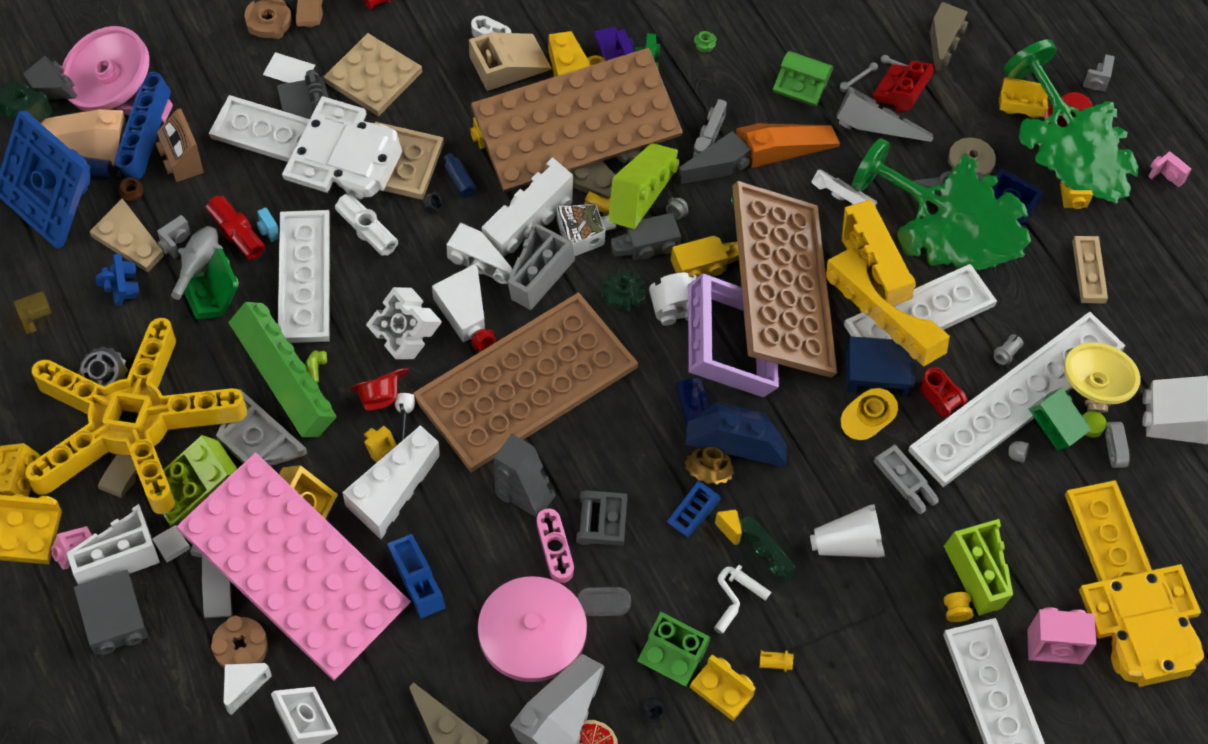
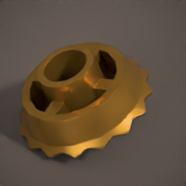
(710, 465)

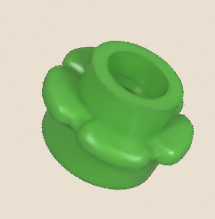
(705, 41)

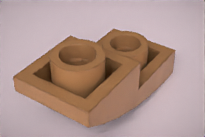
(309, 13)

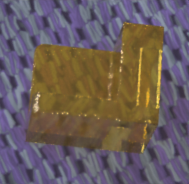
(31, 309)

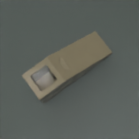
(944, 33)

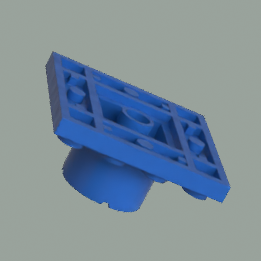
(42, 179)

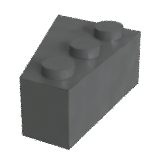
(520, 478)

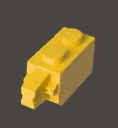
(704, 256)

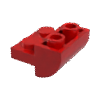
(903, 85)

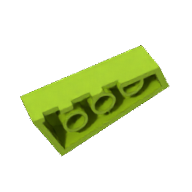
(640, 184)

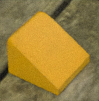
(729, 524)

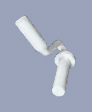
(746, 581)

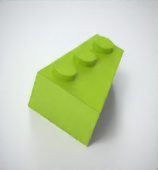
(981, 565)

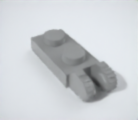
(709, 133)
(905, 478)

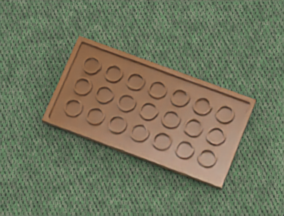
(576, 118)
(783, 280)
(525, 381)

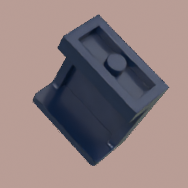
(878, 364)

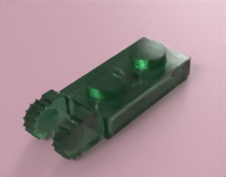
(766, 546)

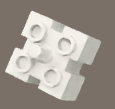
(403, 323)

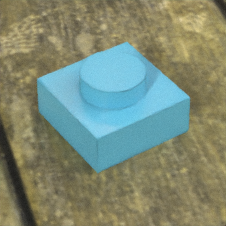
(267, 225)

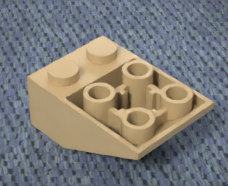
(506, 58)

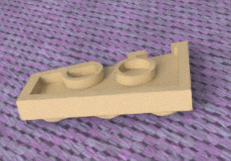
(127, 236)

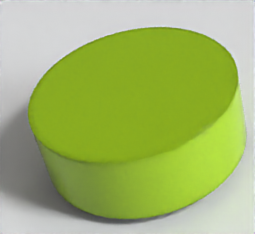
(1096, 422)

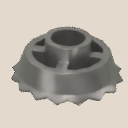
(103, 366)

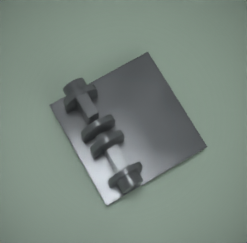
(302, 96)

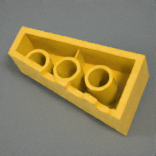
(566, 53)
(870, 239)

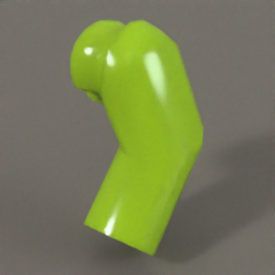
(313, 362)

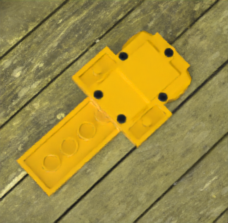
(1131, 602)

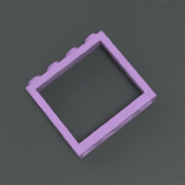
(700, 339)

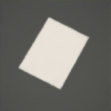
(287, 68)

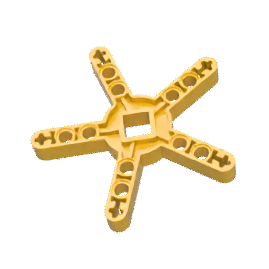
(135, 394)

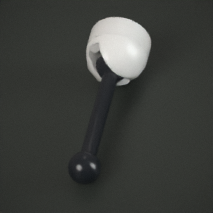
(404, 404)

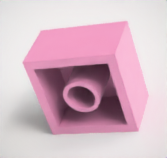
(1061, 636)

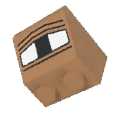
(179, 148)

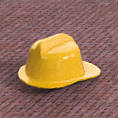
(869, 414)

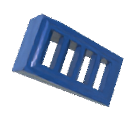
(713, 500)

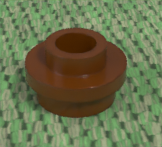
(131, 184)

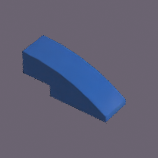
(416, 576)

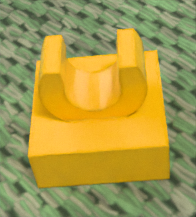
(379, 442)

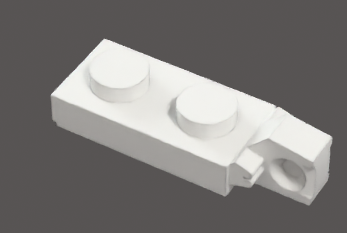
(839, 188)

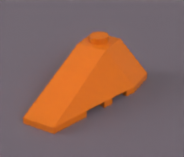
(785, 141)

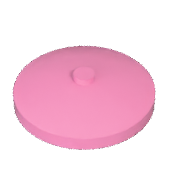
(106, 68)
(532, 629)

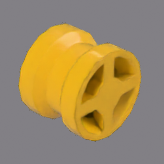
(958, 607)

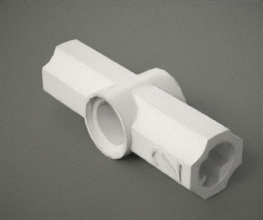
(373, 233)

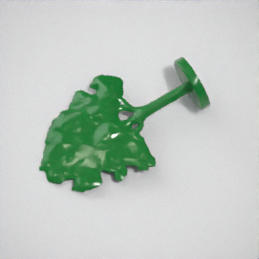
(1084, 150)
(969, 220)

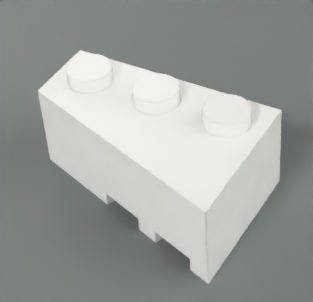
(117, 549)

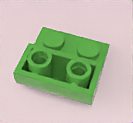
(802, 78)
(674, 649)

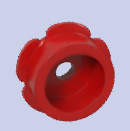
(483, 339)

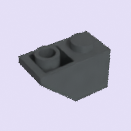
(48, 78)

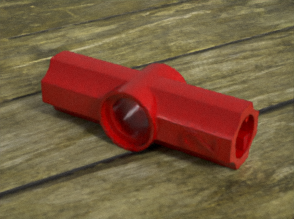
(235, 227)

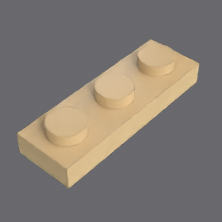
(1090, 269)

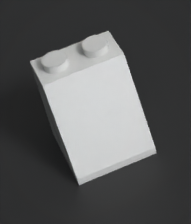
(1177, 409)

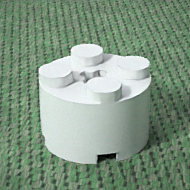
(671, 297)

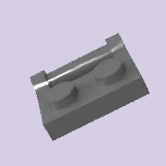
(611, 518)

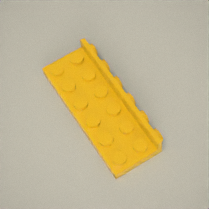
(28, 528)

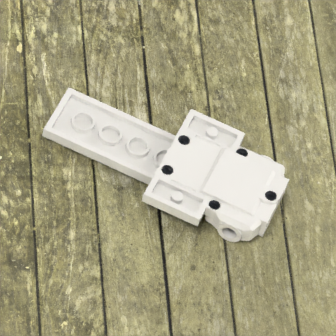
(319, 150)

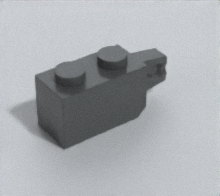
(649, 238)

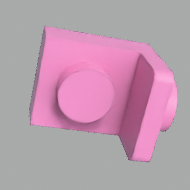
(1171, 168)
(67, 541)

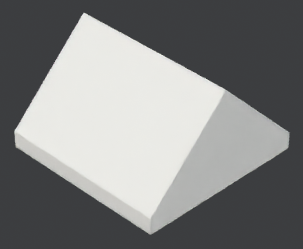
(304, 715)

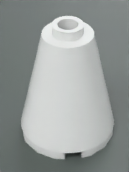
(850, 535)

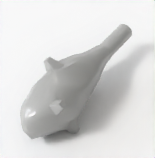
(195, 257)

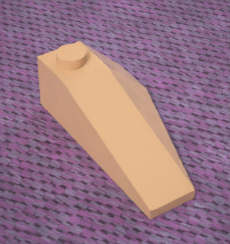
(90, 132)

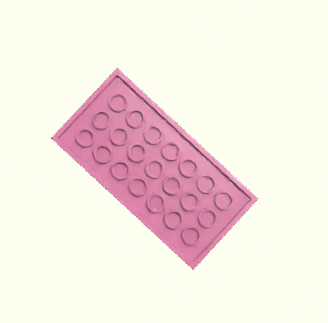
(293, 565)

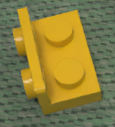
(13, 464)
(723, 687)

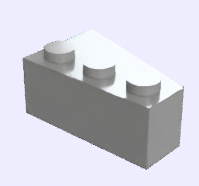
(539, 266)

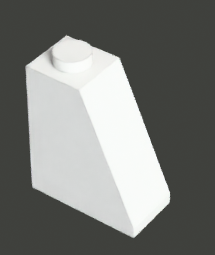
(461, 302)

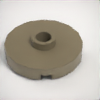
(974, 147)

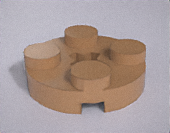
(272, 27)
(236, 629)

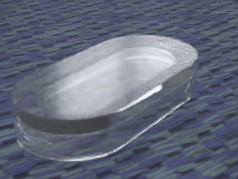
(605, 601)

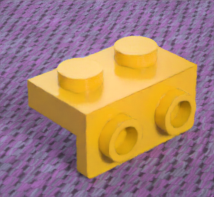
(1023, 98)

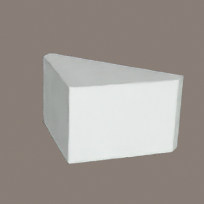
(242, 682)

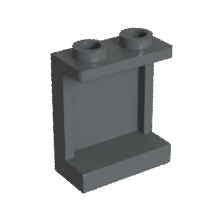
(110, 613)

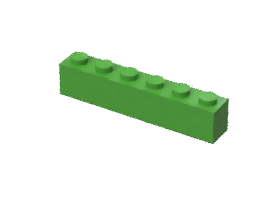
(282, 369)

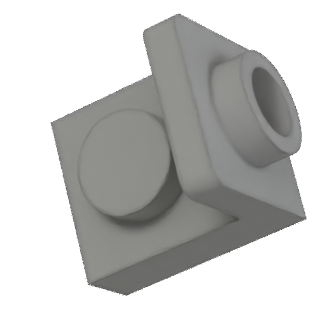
(1099, 78)
(173, 233)

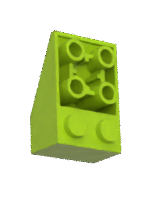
(196, 476)

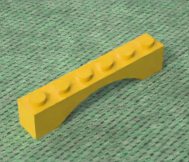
(918, 336)

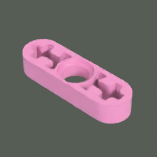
(552, 556)

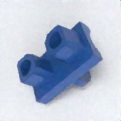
(115, 280)

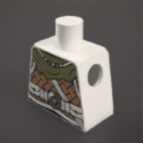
(583, 226)

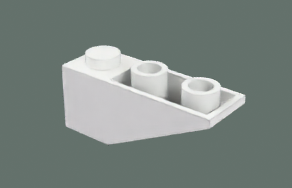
(472, 247)

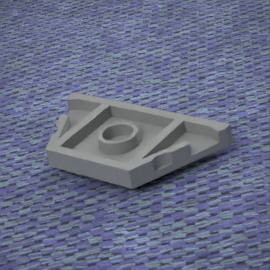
(259, 434)

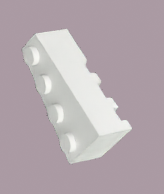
(537, 204)
(392, 481)

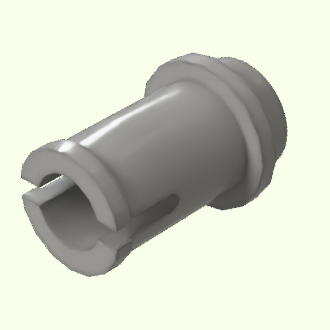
(1004, 354)

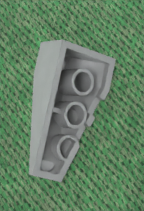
(863, 114)
(561, 706)

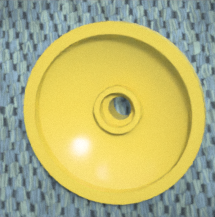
(1102, 373)

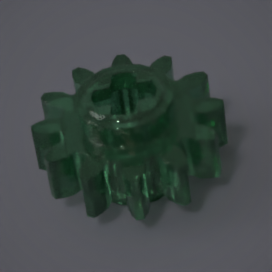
(623, 289)

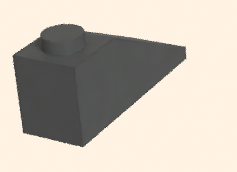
(717, 161)

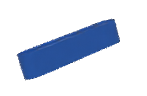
(142, 126)

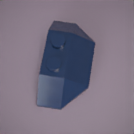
(737, 433)

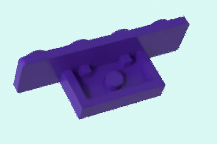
(613, 43)

